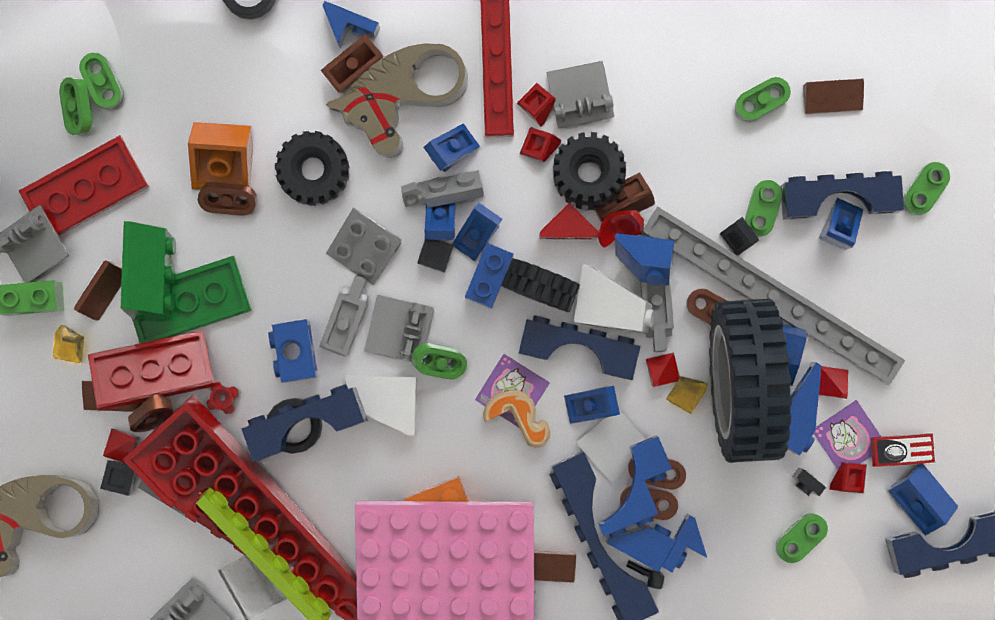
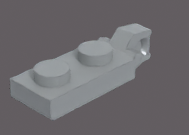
(443, 190)
(661, 302)
(345, 318)

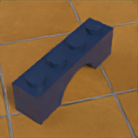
(878, 194)
(616, 356)
(270, 435)
(912, 553)

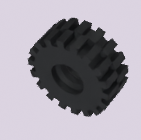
(312, 146)
(589, 150)
(540, 285)

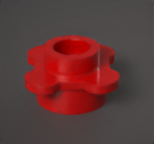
(214, 400)

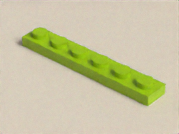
(258, 551)

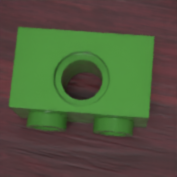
(31, 298)

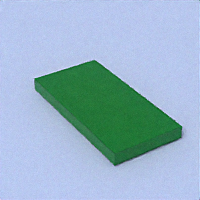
(200, 299)

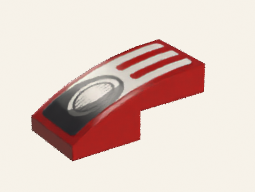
(902, 450)

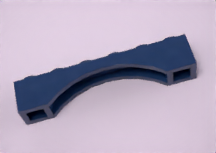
(578, 483)

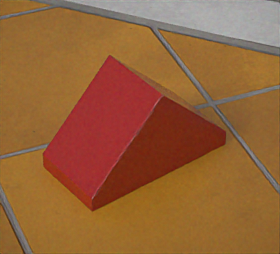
(569, 225)

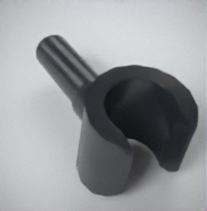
(655, 578)

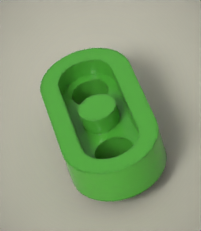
(100, 82)
(761, 99)
(75, 106)
(927, 188)
(763, 207)
(436, 361)
(800, 535)

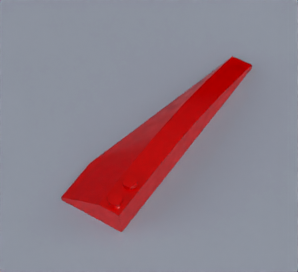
(198, 453)

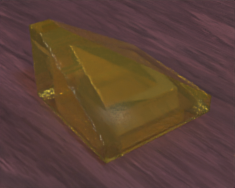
(68, 345)
(687, 393)

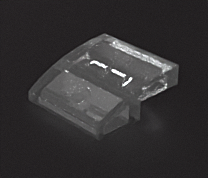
(250, 587)

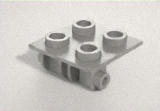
(580, 94)
(32, 245)
(363, 246)
(397, 327)
(191, 604)

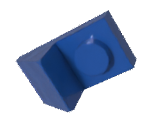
(343, 19)
(451, 147)
(440, 222)
(477, 231)
(592, 404)
(686, 536)

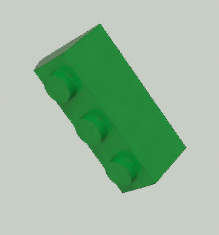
(147, 272)

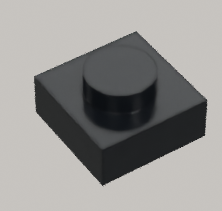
(739, 236)
(435, 254)
(118, 478)
(807, 483)

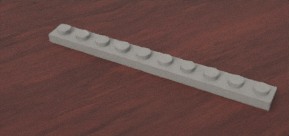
(791, 305)

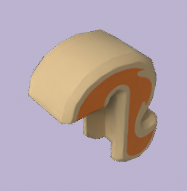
(524, 413)

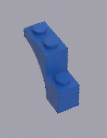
(638, 507)

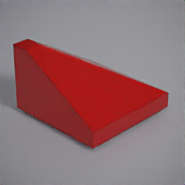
(537, 103)
(539, 144)
(662, 369)
(833, 382)
(120, 445)
(849, 478)

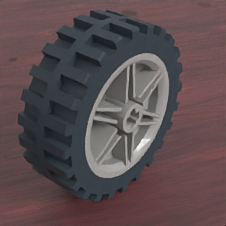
(750, 380)

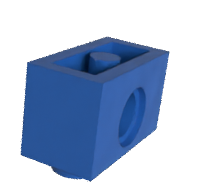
(489, 275)
(305, 364)

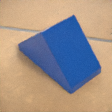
(842, 224)

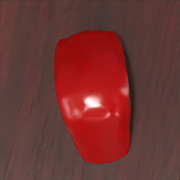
(621, 222)

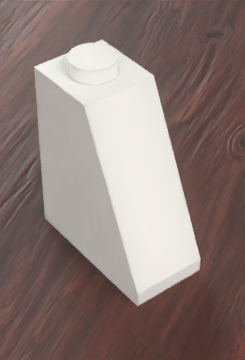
(609, 304)
(388, 399)

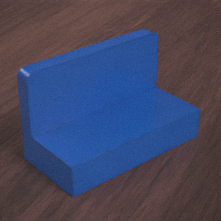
(924, 500)

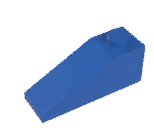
(804, 410)

